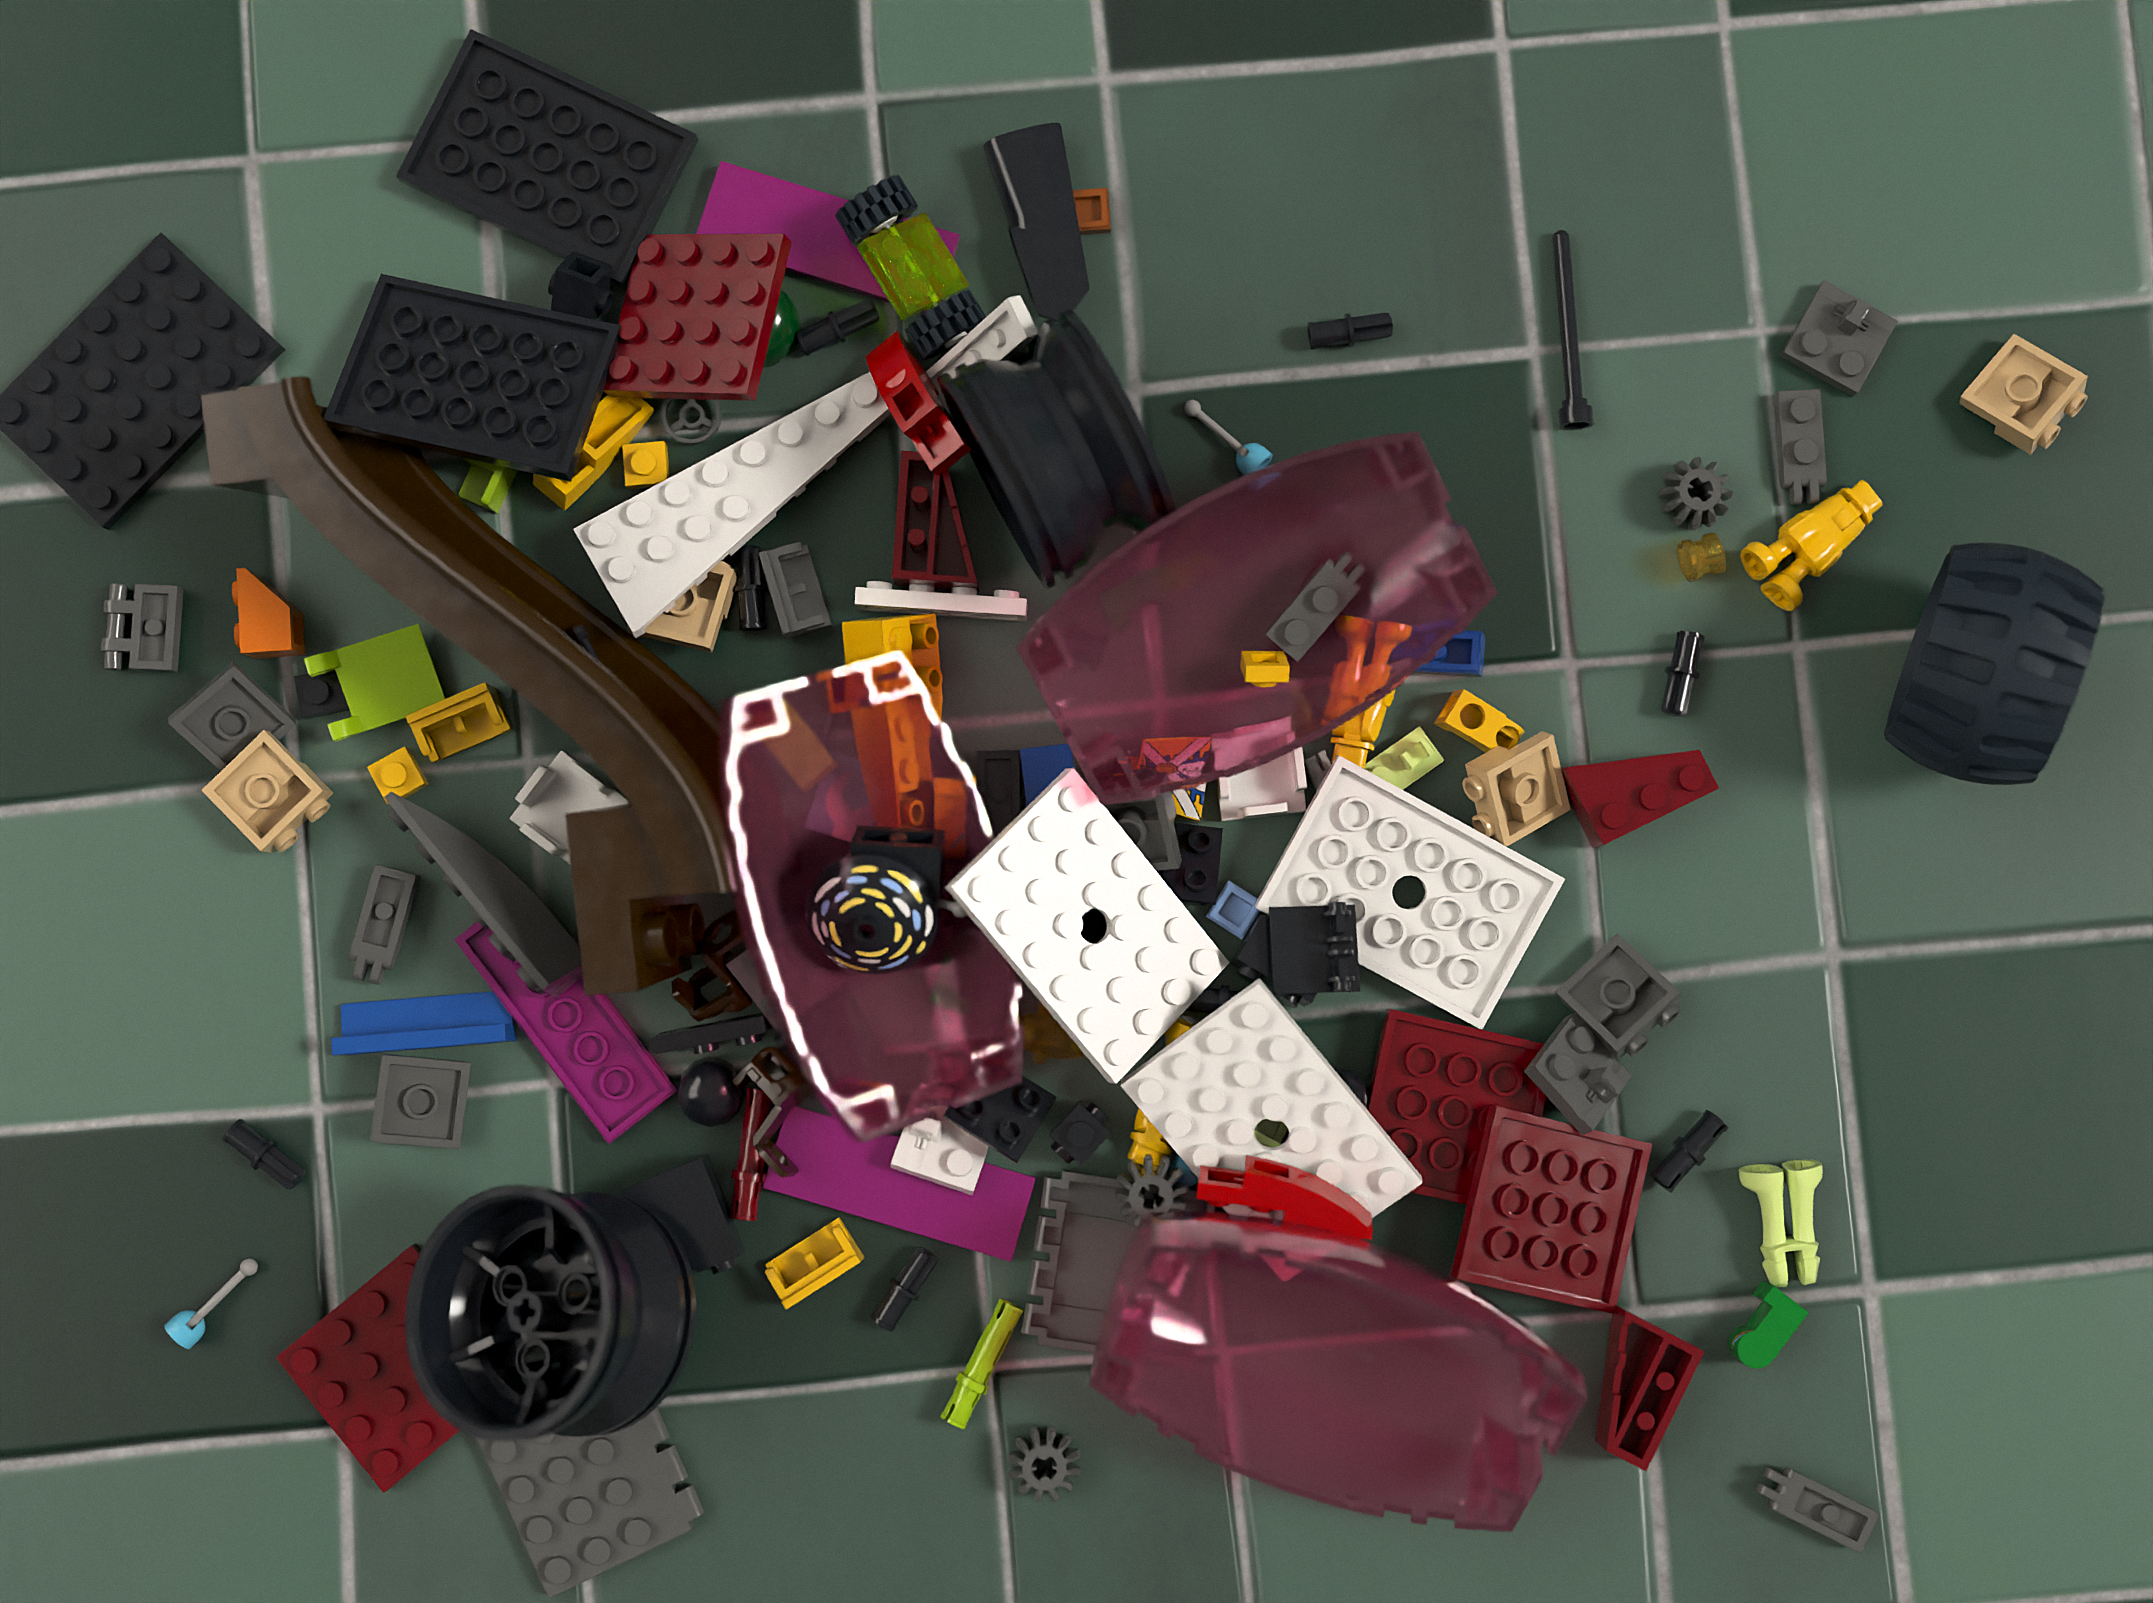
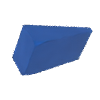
(1459, 656)

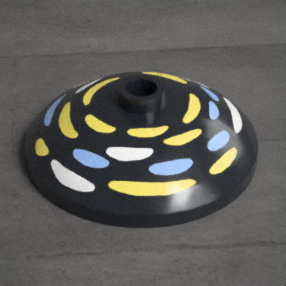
(875, 892)

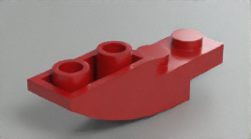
(915, 403)
(1278, 1186)

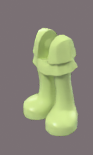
(1768, 1184)

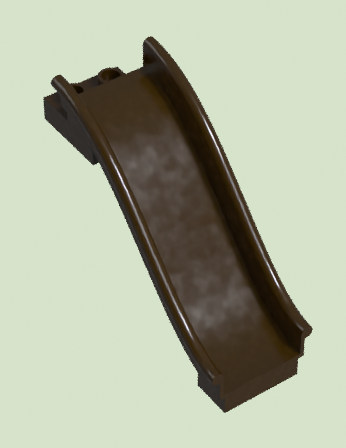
(518, 620)

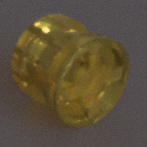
(1701, 557)

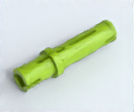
(974, 1378)

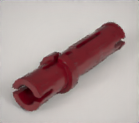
(750, 1164)

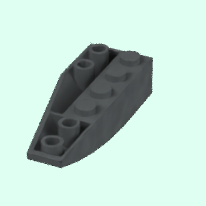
(500, 900)

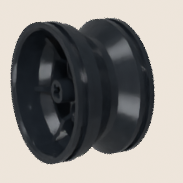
(1058, 447)
(498, 1304)

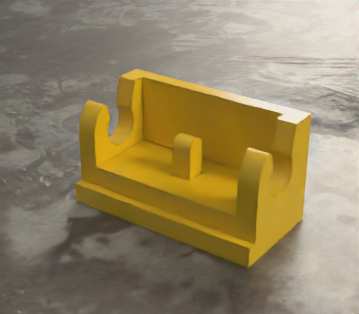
(459, 722)
(813, 1263)

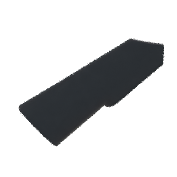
(1042, 215)

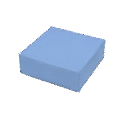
(1234, 910)

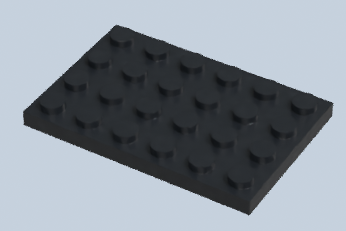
(546, 155)
(474, 377)
(127, 380)

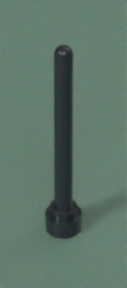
(1575, 410)

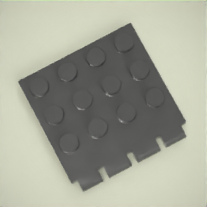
(1086, 1254)
(592, 1498)

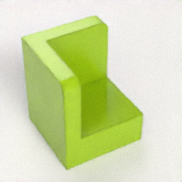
(487, 485)

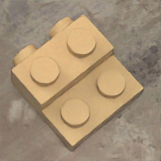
(2026, 394)
(697, 613)
(1516, 789)
(268, 794)

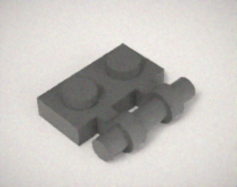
(154, 627)

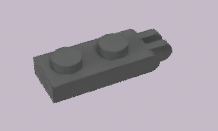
(1800, 443)
(1315, 606)
(383, 922)
(1819, 1508)

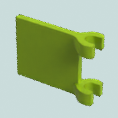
(380, 679)

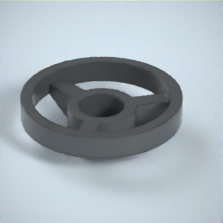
(681, 424)

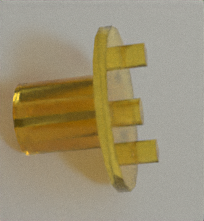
(1047, 1037)

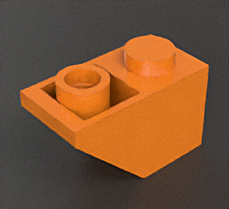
(267, 620)

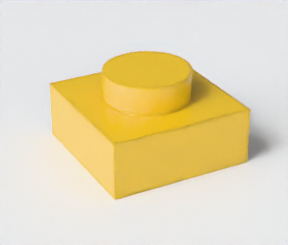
(645, 464)
(1264, 667)
(398, 774)

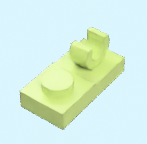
(1406, 760)

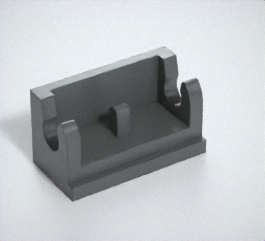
(795, 590)

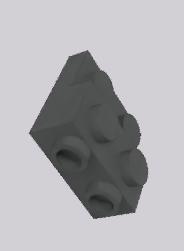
(1150, 828)
(1620, 997)

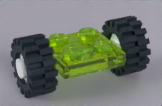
(911, 265)

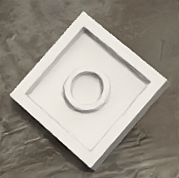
(940, 1152)

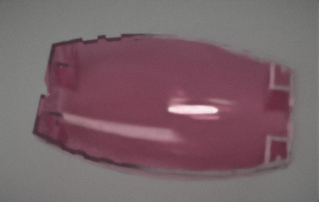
(1153, 635)
(794, 783)
(1333, 1369)

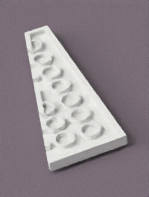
(687, 524)

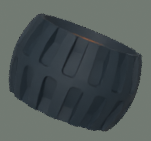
(1995, 663)

